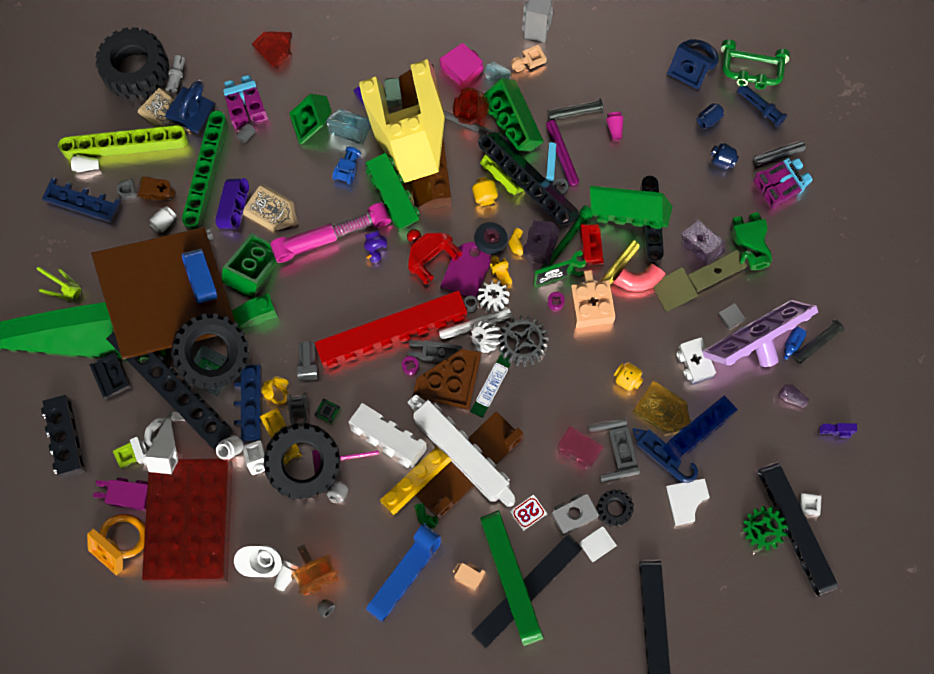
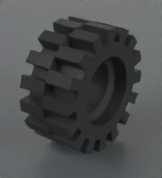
(621, 497)

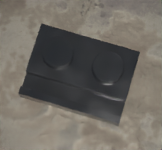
(110, 375)

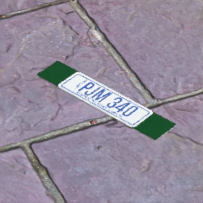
(491, 386)

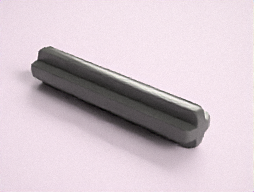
(779, 153)

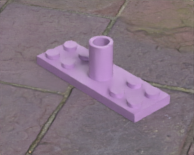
(760, 335)

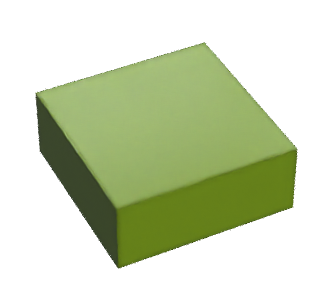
(125, 456)

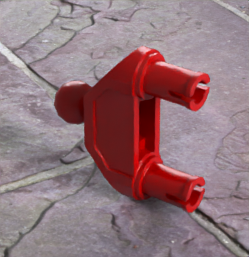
(427, 248)

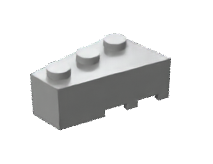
(537, 19)

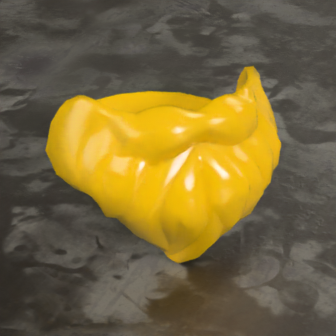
(281, 384)

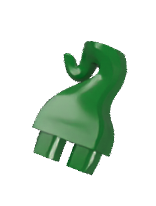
(752, 238)

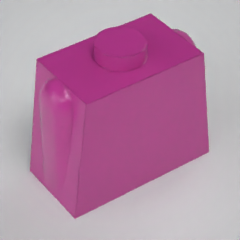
(462, 65)

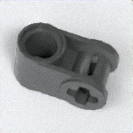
(298, 407)

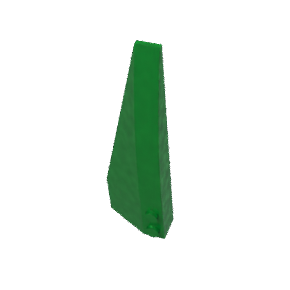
(63, 332)

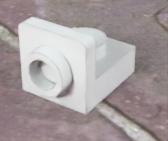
(139, 448)
(254, 457)

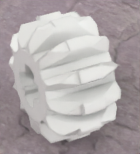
(500, 294)
(485, 336)

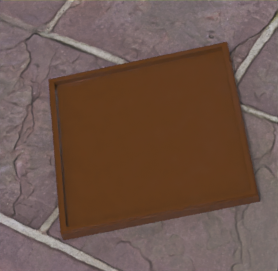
(151, 291)

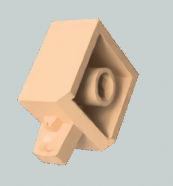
(597, 293)

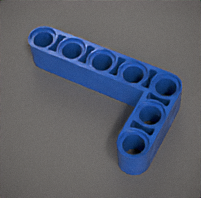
(425, 545)

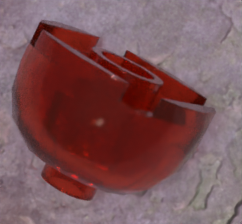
(470, 106)

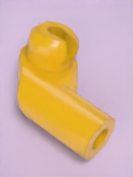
(514, 242)

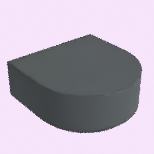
(126, 189)

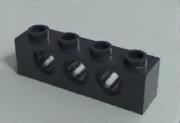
(75, 462)

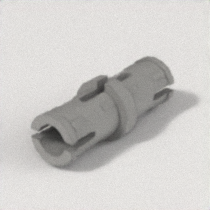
(175, 74)

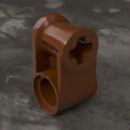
(155, 189)

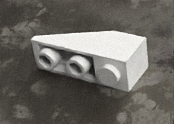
(163, 453)

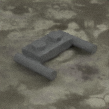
(621, 446)

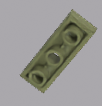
(726, 266)

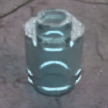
(497, 71)

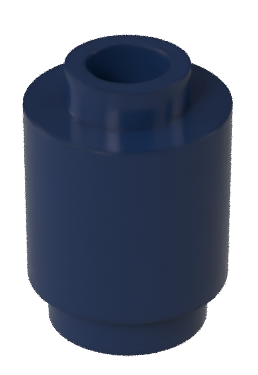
(710, 115)

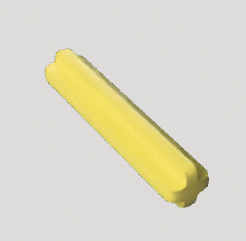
(621, 261)

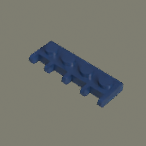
(81, 202)
(250, 403)

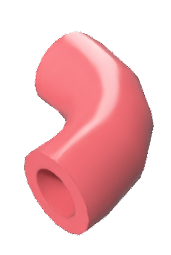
(639, 281)

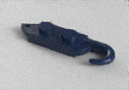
(653, 447)

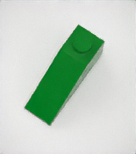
(254, 312)

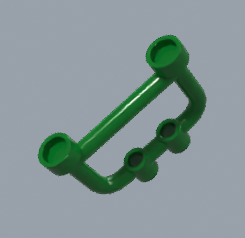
(781, 57)

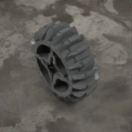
(528, 345)

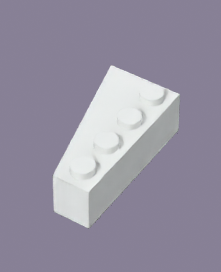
(387, 435)

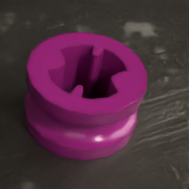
(550, 301)
(415, 362)

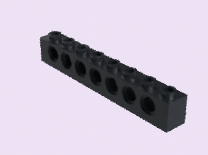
(173, 396)

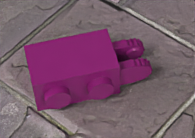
(124, 493)

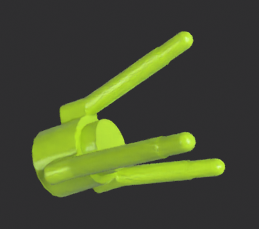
(70, 289)

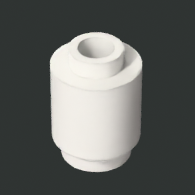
(162, 219)
(229, 447)

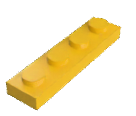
(415, 480)

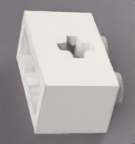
(695, 373)

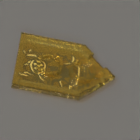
(663, 409)

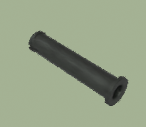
(576, 110)
(816, 343)

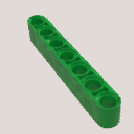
(203, 163)
(511, 578)

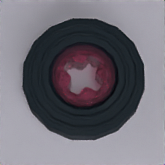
(494, 245)

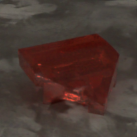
(274, 47)

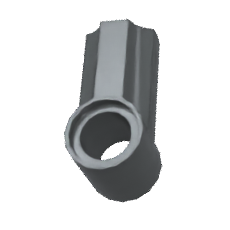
(307, 367)

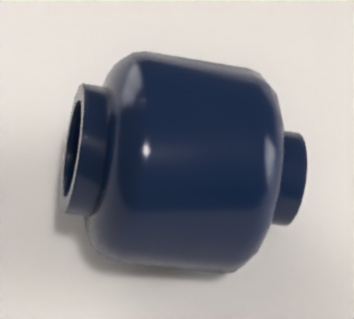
(724, 156)

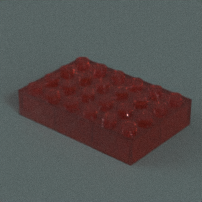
(188, 522)

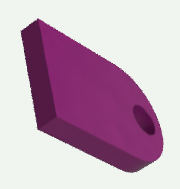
(466, 272)

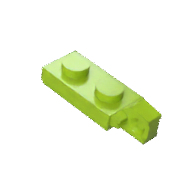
(510, 185)

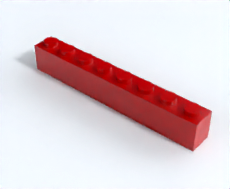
(391, 329)

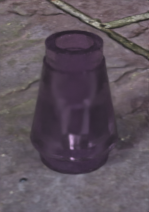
(792, 395)

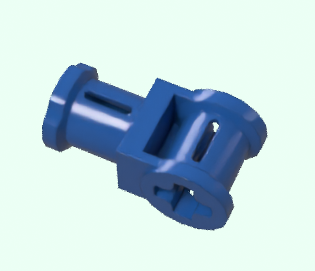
(346, 167)

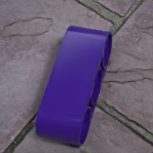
(232, 203)

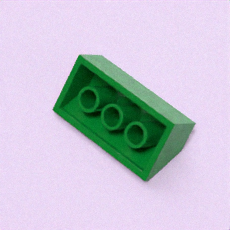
(630, 207)

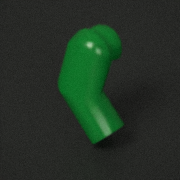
(423, 518)

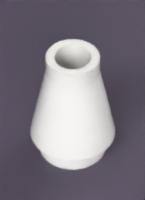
(83, 163)
(283, 577)

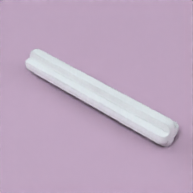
(465, 327)

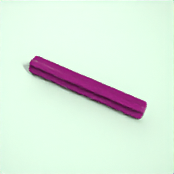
(562, 153)

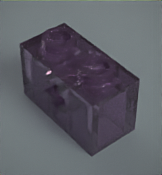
(541, 242)
(703, 242)

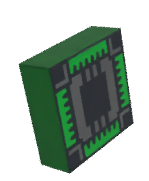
(327, 411)

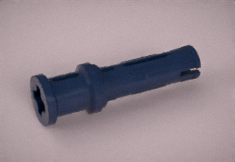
(768, 110)

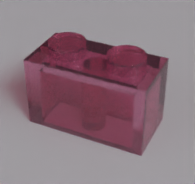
(579, 448)

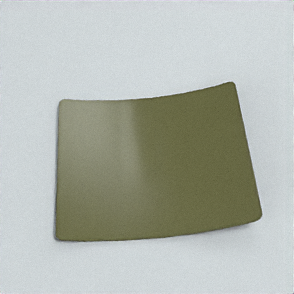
(675, 289)

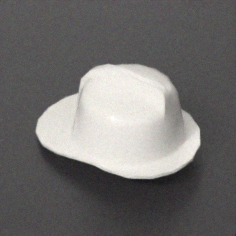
(258, 561)

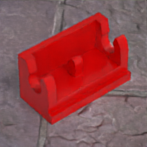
(591, 245)

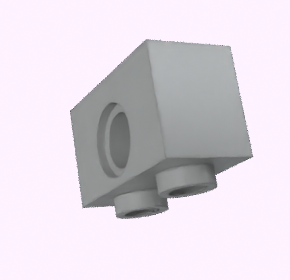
(586, 514)

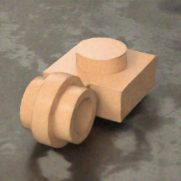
(533, 57)

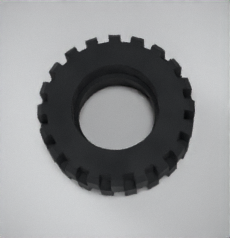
(128, 43)
(308, 487)

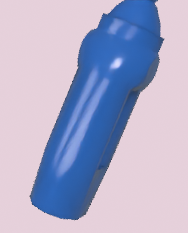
(794, 341)

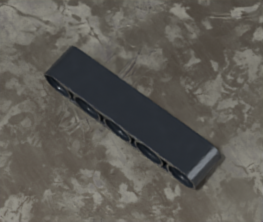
(652, 247)

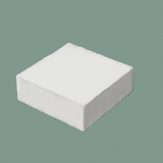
(731, 316)
(810, 504)

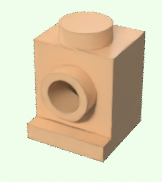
(468, 575)

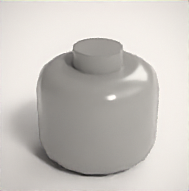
(337, 492)

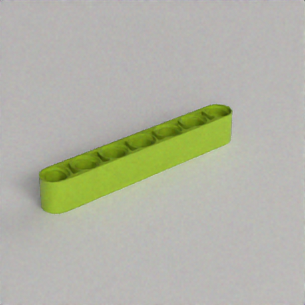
(132, 145)

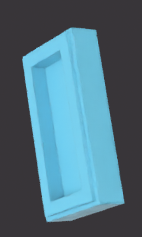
(551, 162)

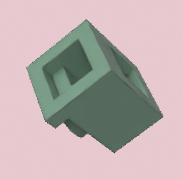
(392, 92)

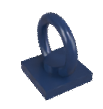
(691, 65)
(191, 108)

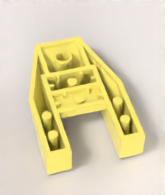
(412, 134)

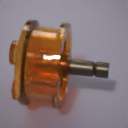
(314, 573)

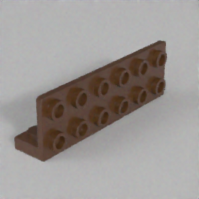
(450, 485)

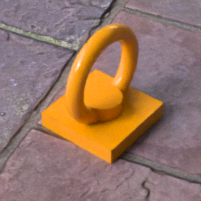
(107, 550)

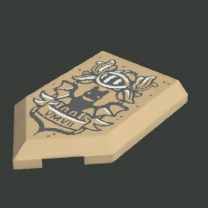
(156, 107)
(271, 209)

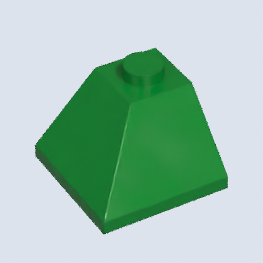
(310, 116)

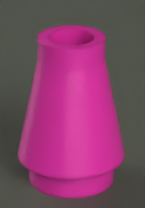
(615, 124)

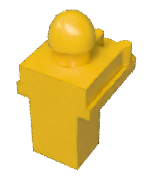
(499, 269)

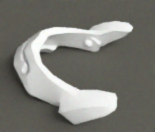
(151, 429)

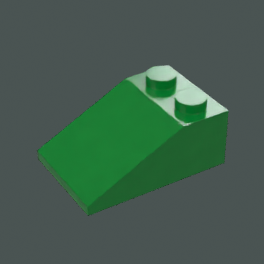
(249, 266)

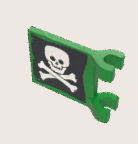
(559, 270)

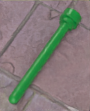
(584, 216)

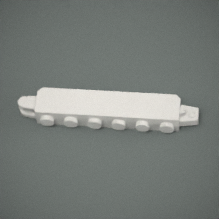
(461, 451)

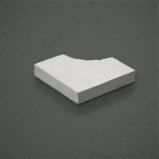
(684, 500)

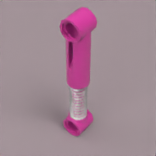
(286, 248)

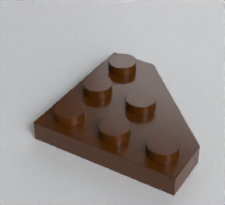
(451, 380)

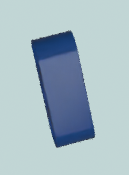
(199, 276)

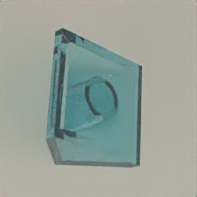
(348, 126)

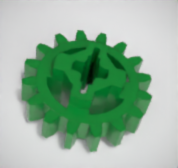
(768, 519)

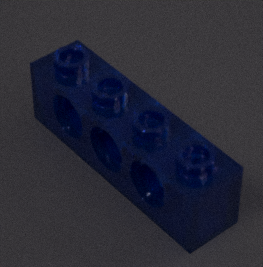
(700, 429)

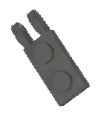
(432, 351)

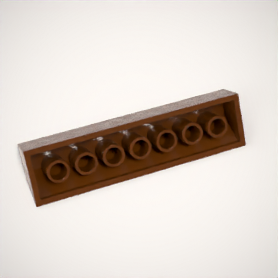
(434, 189)

